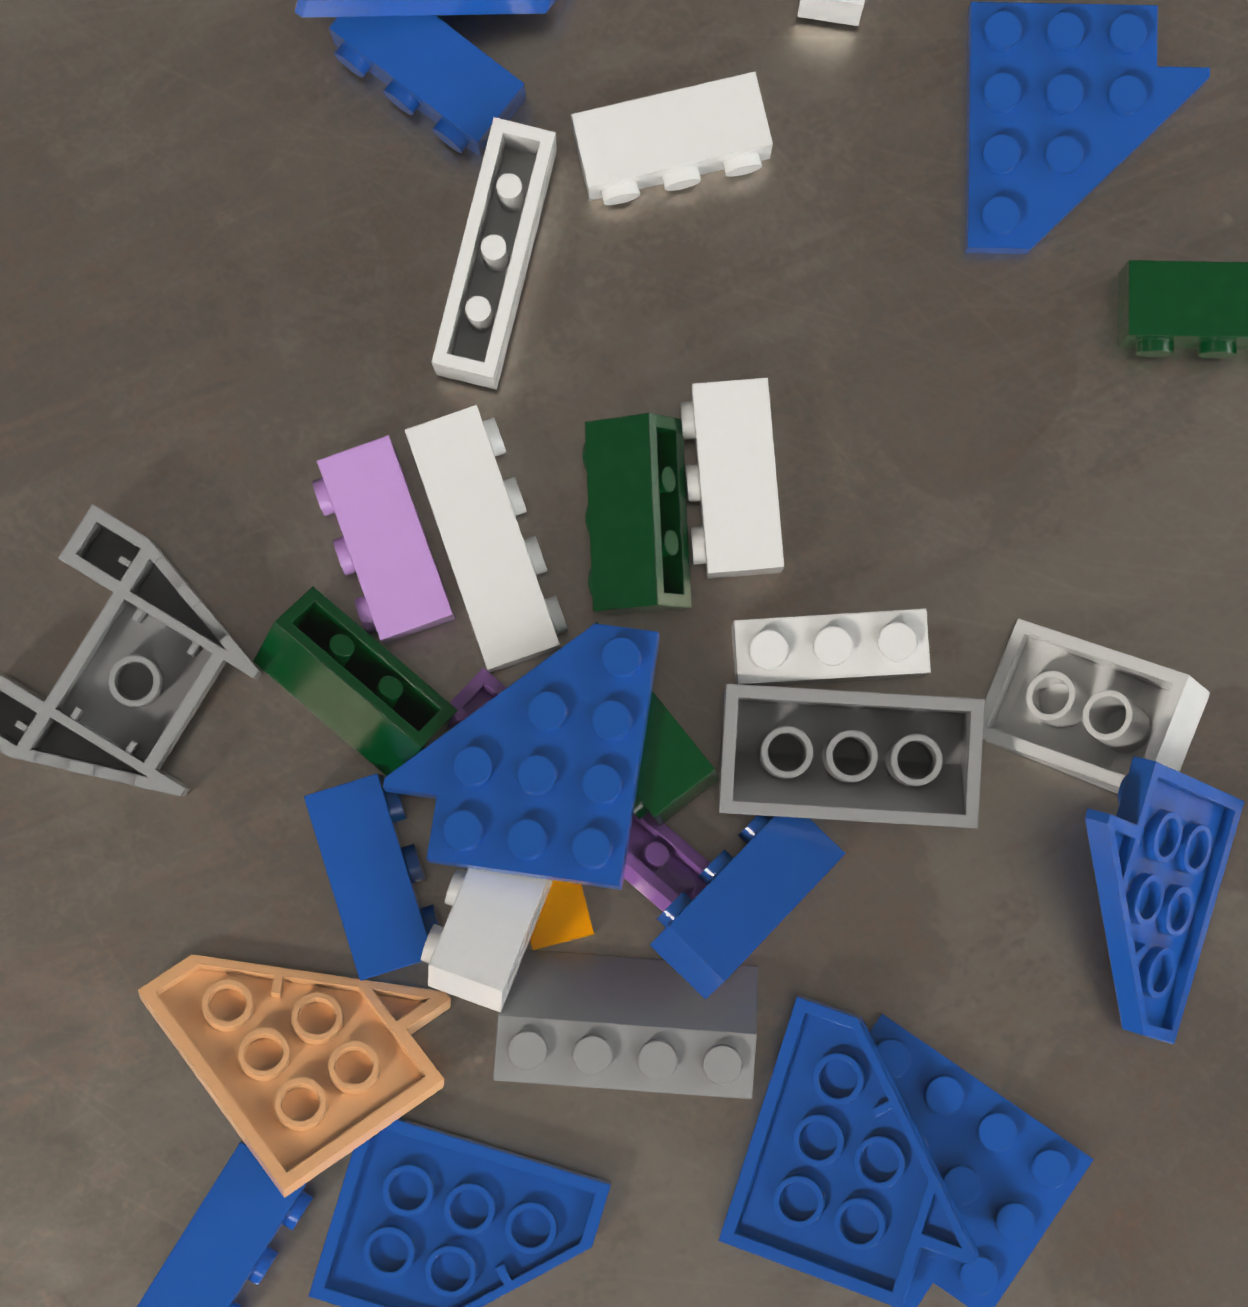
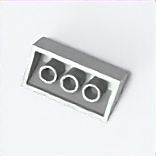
(851, 755)
(626, 1027)

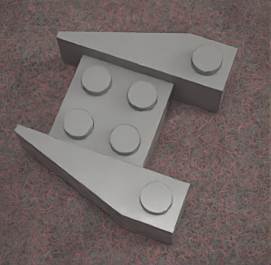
(132, 674)

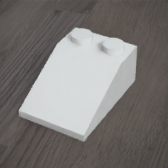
(1088, 707)

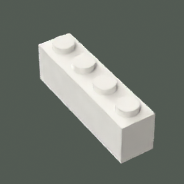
(495, 253)
(484, 539)

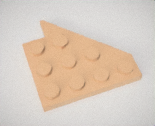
(298, 1055)

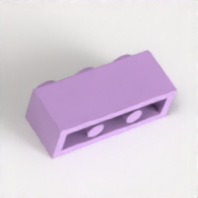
(382, 541)

